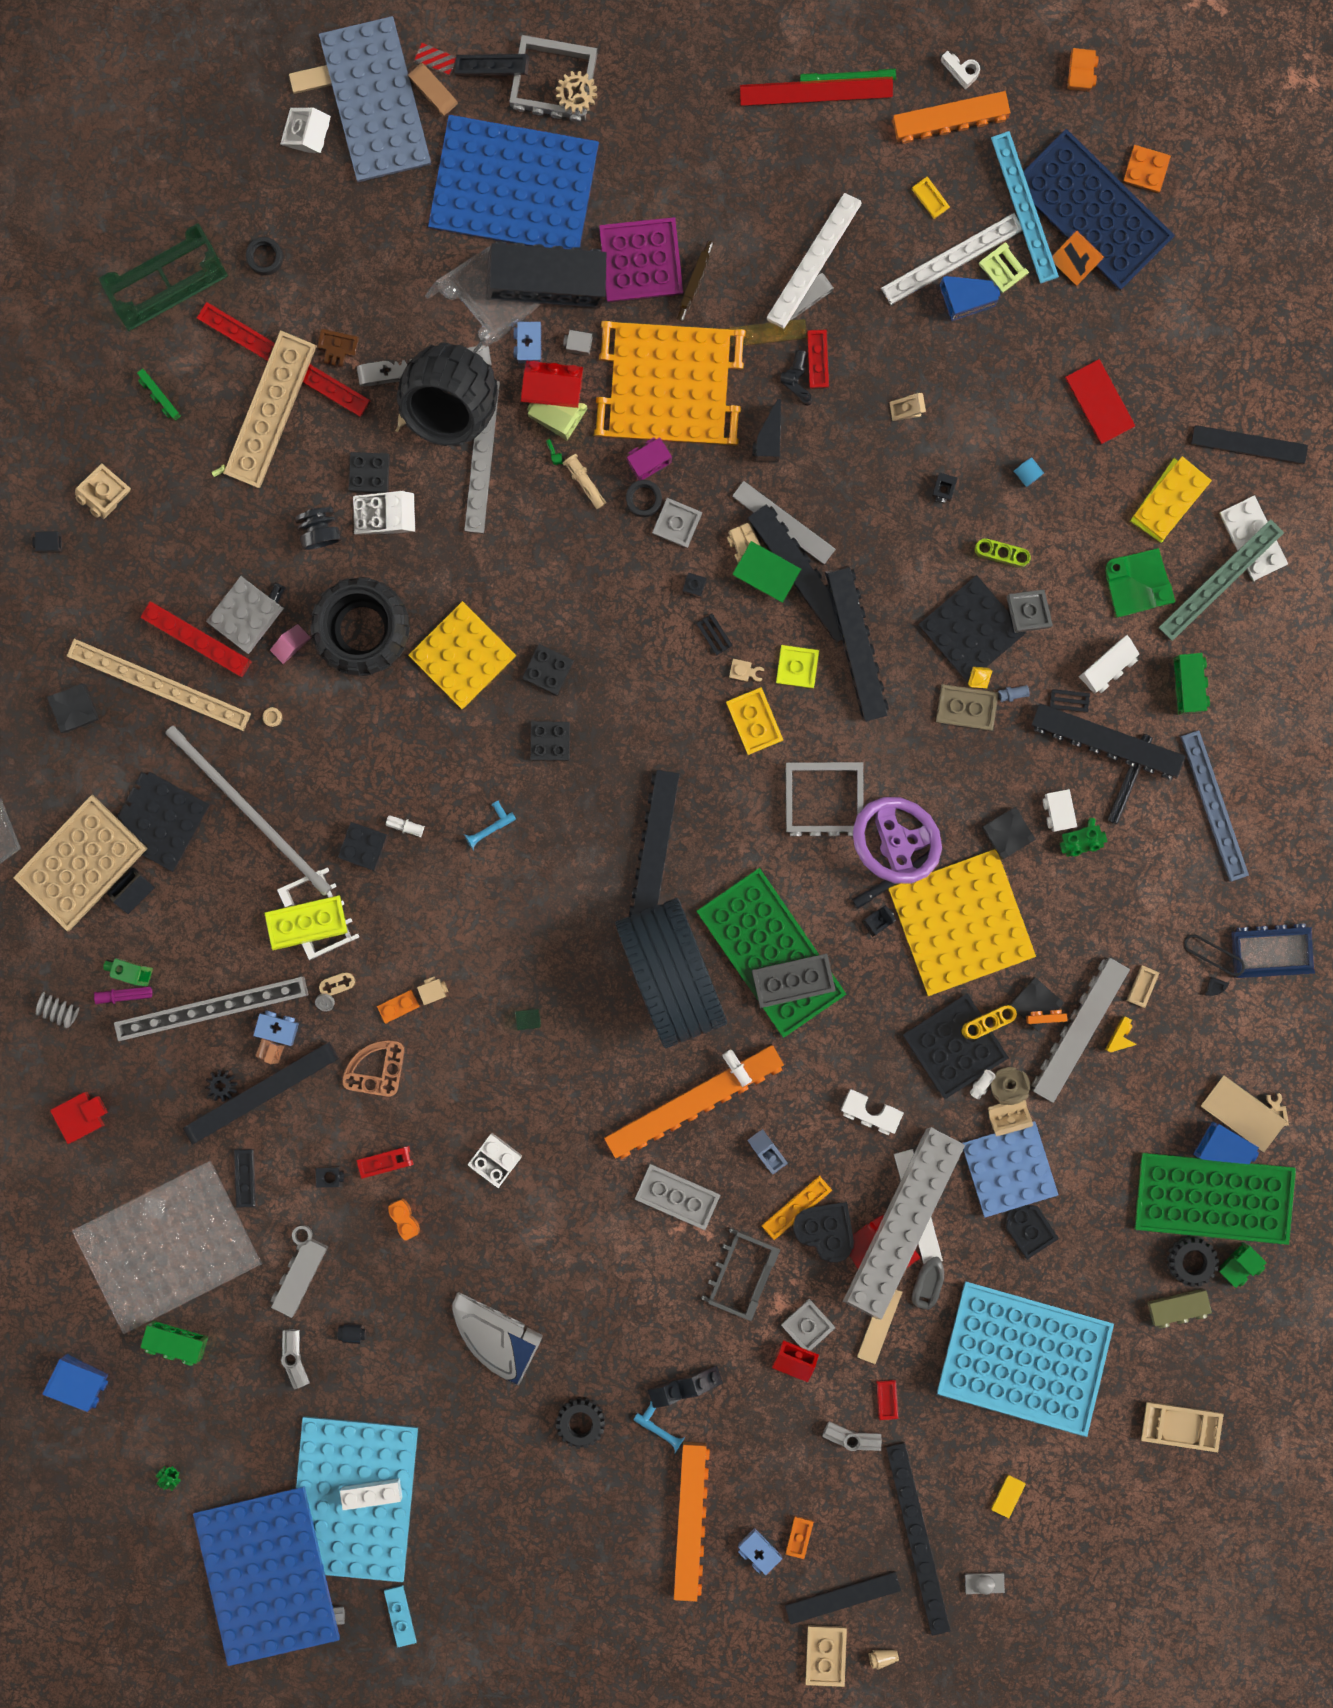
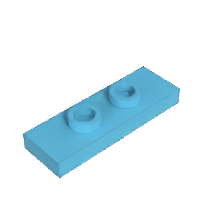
(400, 1616)

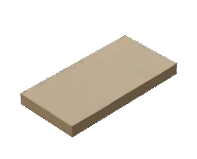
(1243, 1113)

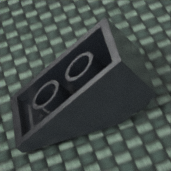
(768, 440)

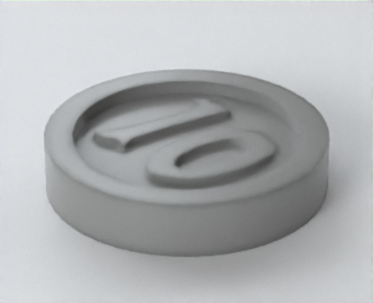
(324, 1002)

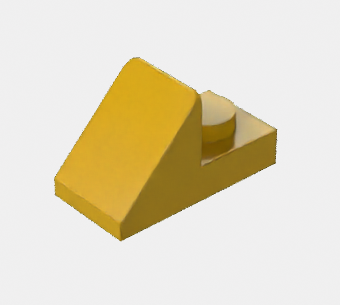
(1117, 1040)

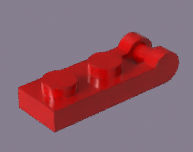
(384, 1162)

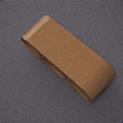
(432, 89)

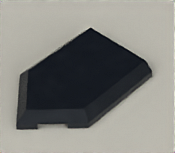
(1030, 1229)

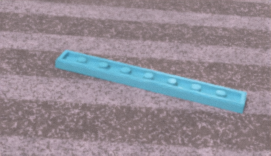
(1024, 207)

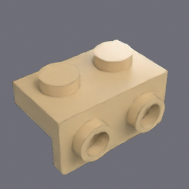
(1009, 1118)

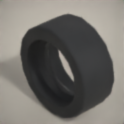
(250, 253)
(647, 484)

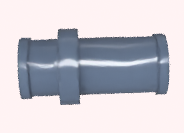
(1013, 693)

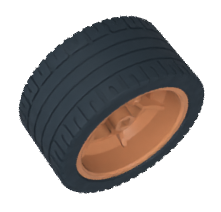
(670, 973)

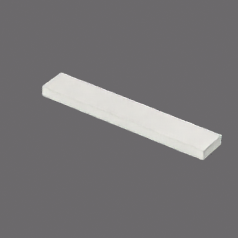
(928, 1242)

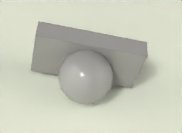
(984, 1583)

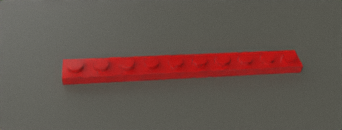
(263, 348)

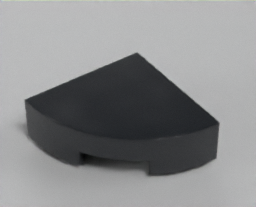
(1215, 987)

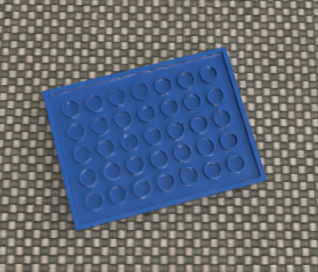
(513, 184)
(266, 1576)

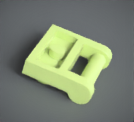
(999, 272)

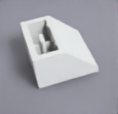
(495, 1160)

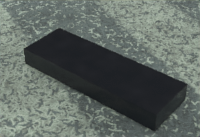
(245, 1178)

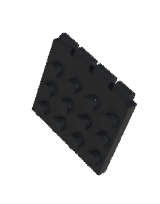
(162, 818)

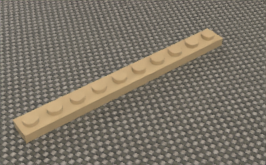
(158, 684)

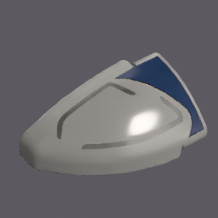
(495, 1338)

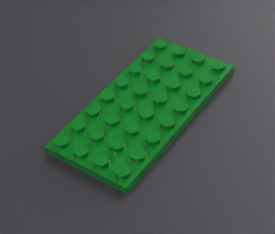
(760, 933)
(1215, 1198)

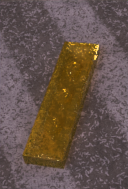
(771, 333)

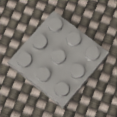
(244, 614)

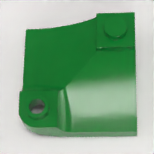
(1139, 583)

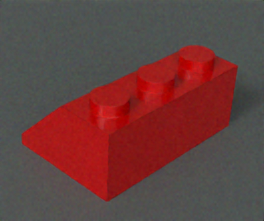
(552, 384)

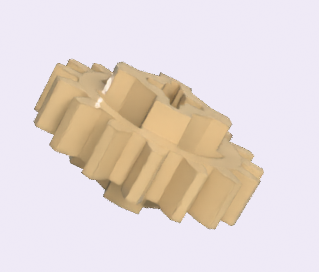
(572, 99)

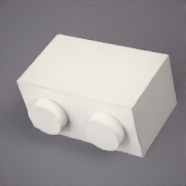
(1060, 810)

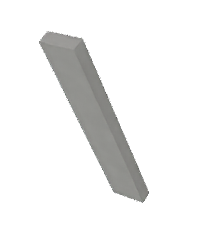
(806, 538)

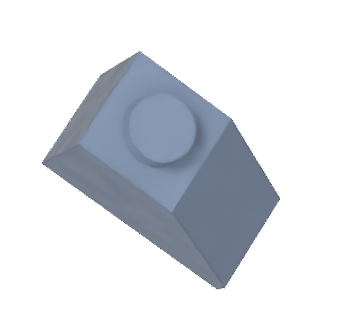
(767, 1151)

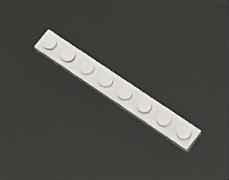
(814, 260)

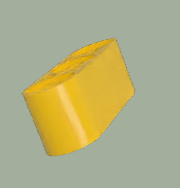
(995, 1015)

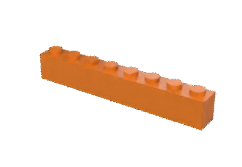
(690, 1521)

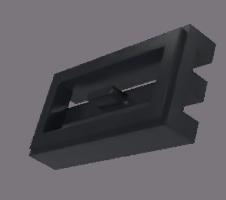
(706, 621)
(1071, 693)

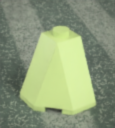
(557, 418)

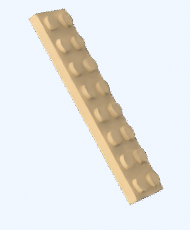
(270, 409)

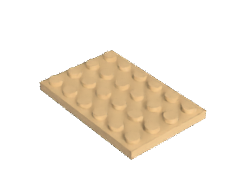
(80, 863)

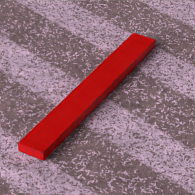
(816, 91)

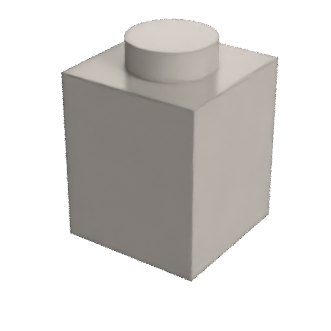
(578, 342)

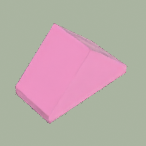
(290, 643)

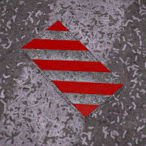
(435, 59)

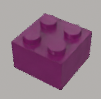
(649, 458)

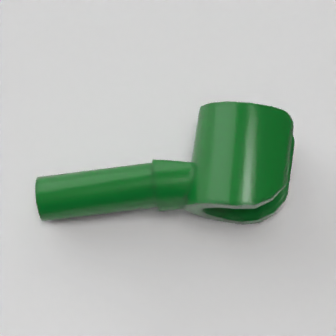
(556, 458)

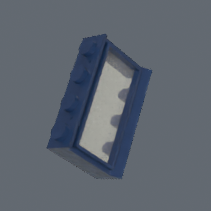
(1273, 951)

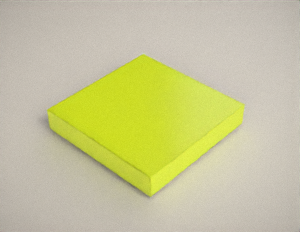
(797, 666)

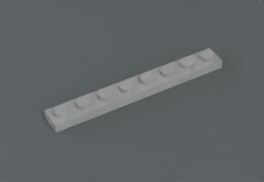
(480, 477)

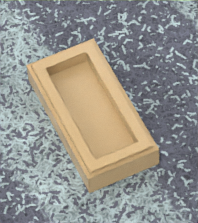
(1143, 986)

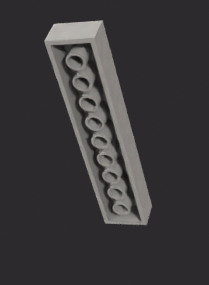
(904, 1223)

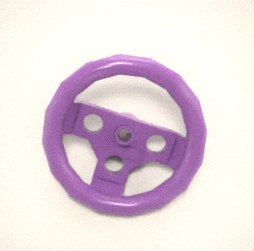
(895, 841)

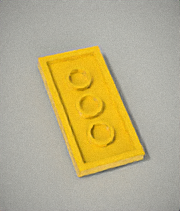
(1172, 498)

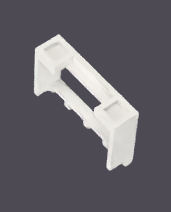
(288, 902)

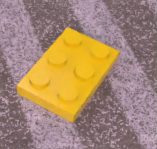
(754, 721)

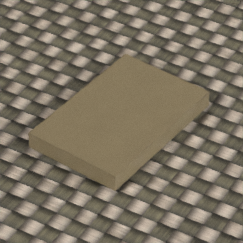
(967, 707)

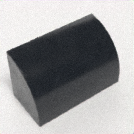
(130, 890)

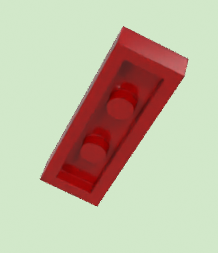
(818, 359)

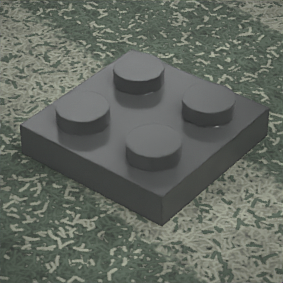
(1029, 611)

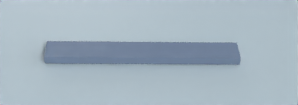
(1214, 806)

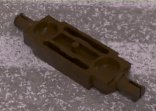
(695, 281)

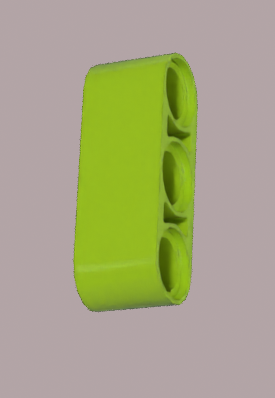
(1012, 552)

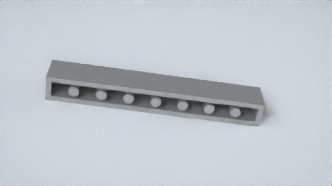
(1080, 1030)

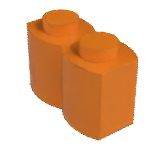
(1081, 69)
(406, 1223)

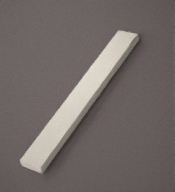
(952, 259)

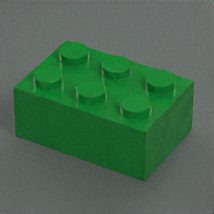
(1191, 683)
(174, 1343)

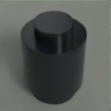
(352, 1333)

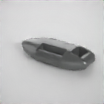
(928, 1283)

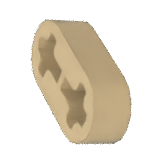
(335, 979)

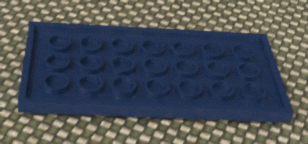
(1087, 198)

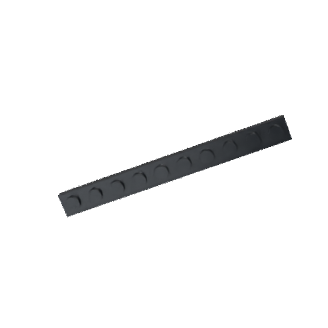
(918, 1538)

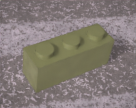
(1179, 1308)

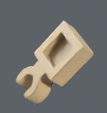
(742, 671)
(1275, 1106)

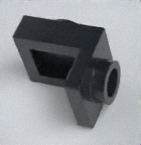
(879, 920)

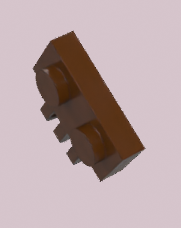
(337, 346)

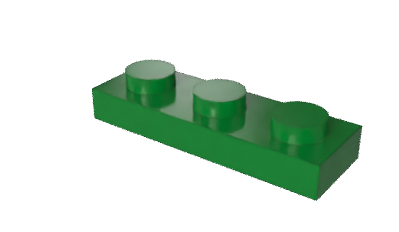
(157, 395)

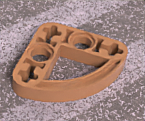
(380, 1081)

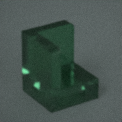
(528, 1019)

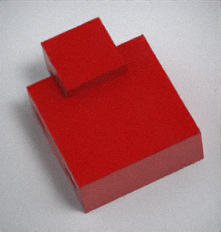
(79, 1116)

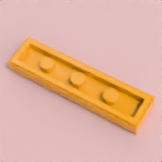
(805, 1199)

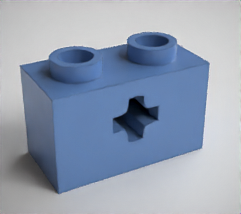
(525, 331)
(265, 1030)
(769, 1558)

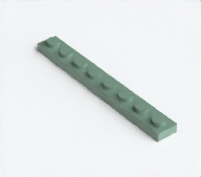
(1221, 580)

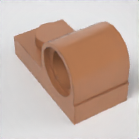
(270, 1051)

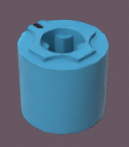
(1028, 472)

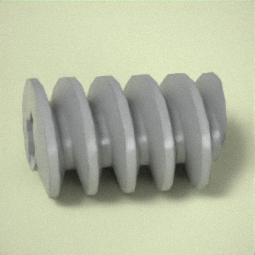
(56, 1011)

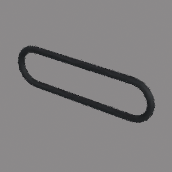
(1217, 947)

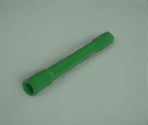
(849, 75)

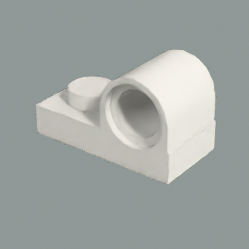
(952, 62)

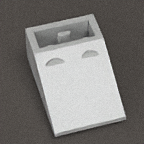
(384, 513)

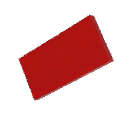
(1100, 401)

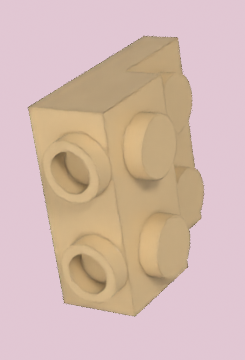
(101, 492)

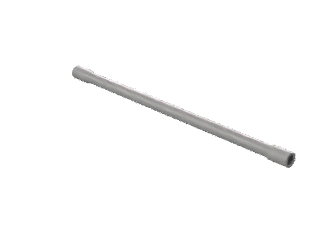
(181, 741)

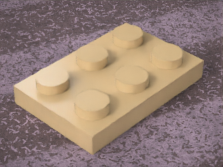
(826, 1655)

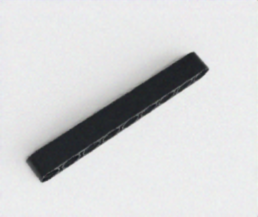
(260, 1093)

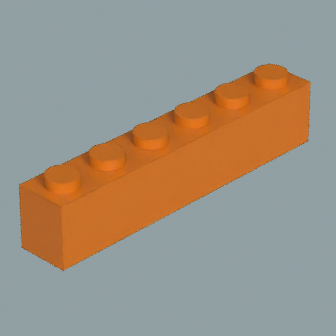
(951, 116)

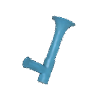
(503, 821)
(646, 1423)

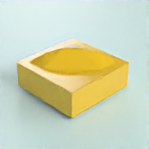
(980, 677)

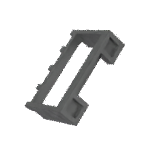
(752, 1306)

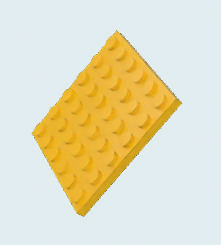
(962, 922)

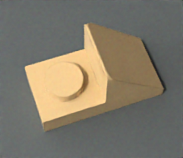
(907, 407)

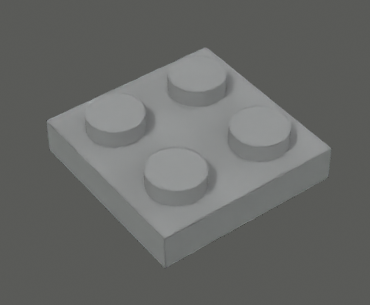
(677, 523)
(808, 1325)

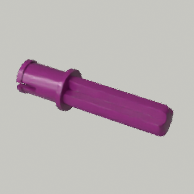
(122, 995)

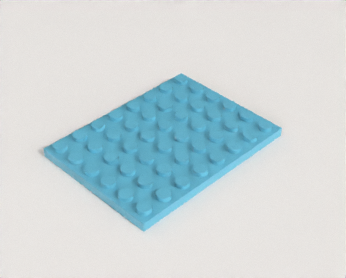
(1025, 1359)
(347, 1453)

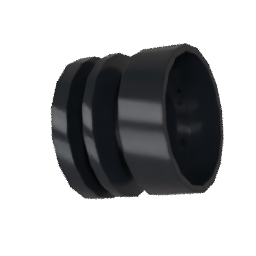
(317, 523)

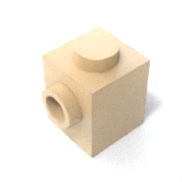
(432, 990)

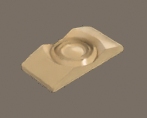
(1182, 1426)

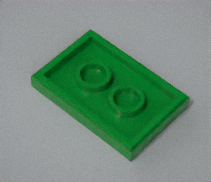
(766, 571)

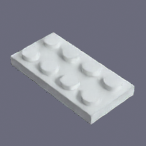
(1242, 524)

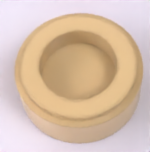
(272, 717)

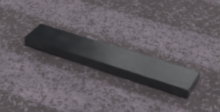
(1249, 444)
(842, 1597)

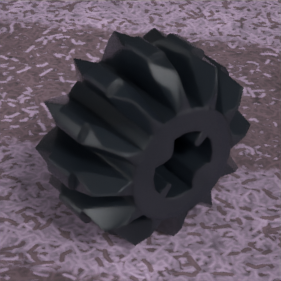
(224, 1079)

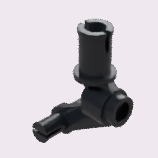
(791, 377)

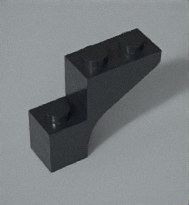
(685, 1387)

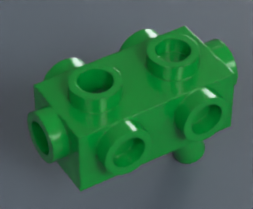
(1083, 840)

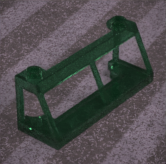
(211, 273)

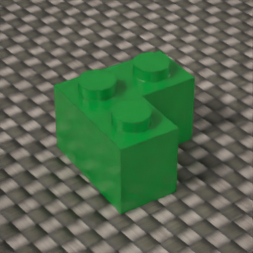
(1241, 1264)

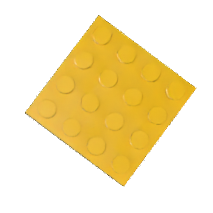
(462, 655)

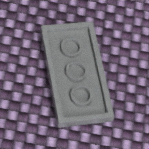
(677, 1196)

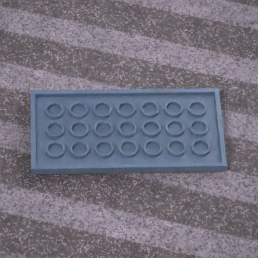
(375, 99)

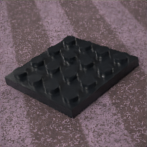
(971, 628)
(947, 1054)

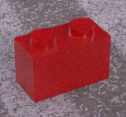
(795, 1361)

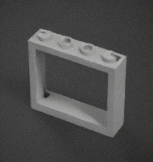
(554, 47)
(833, 766)

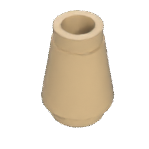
(883, 1658)

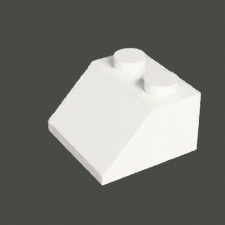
(305, 129)

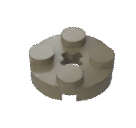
(1010, 1096)

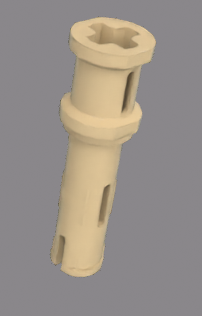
(579, 473)

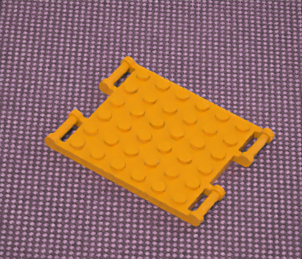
(669, 383)

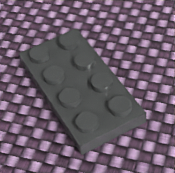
(793, 980)

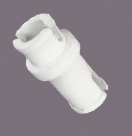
(980, 1086)

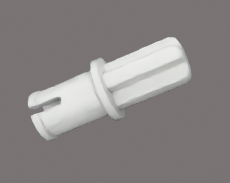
(405, 826)
(737, 1068)

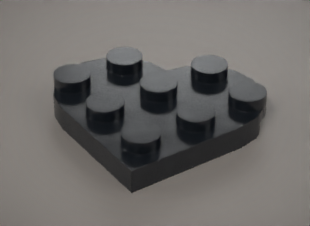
(827, 1230)

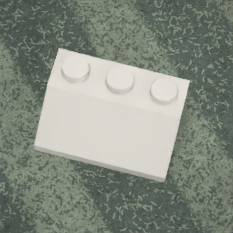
(1110, 665)

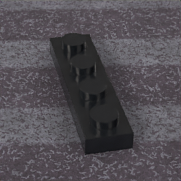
(492, 64)

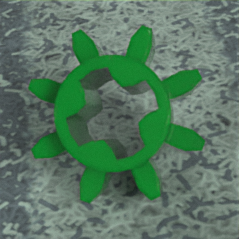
(168, 1478)

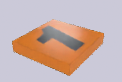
(1077, 258)

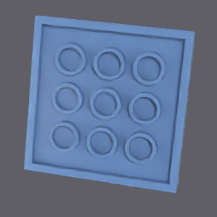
(1009, 1170)

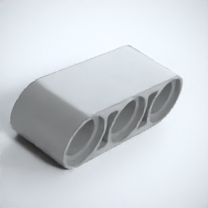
(817, 291)

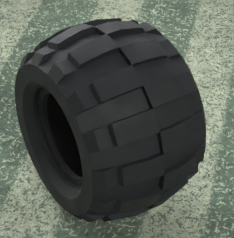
(441, 415)
(337, 603)

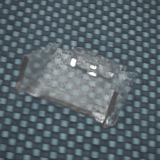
(469, 284)

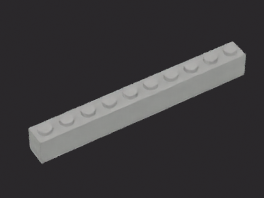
(211, 1008)

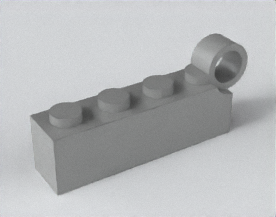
(300, 1273)

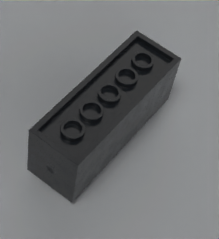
(546, 275)

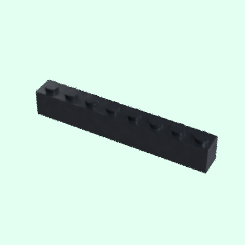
(808, 581)
(856, 643)
(1108, 741)
(656, 841)

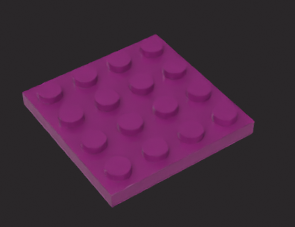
(641, 259)

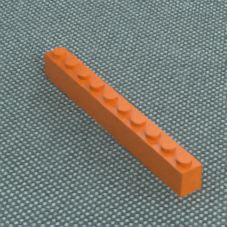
(691, 1102)

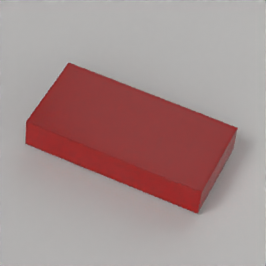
(887, 1399)

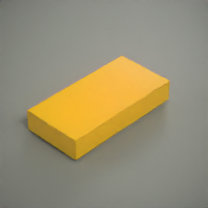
(930, 197)
(1008, 1496)

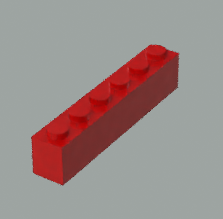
(196, 639)

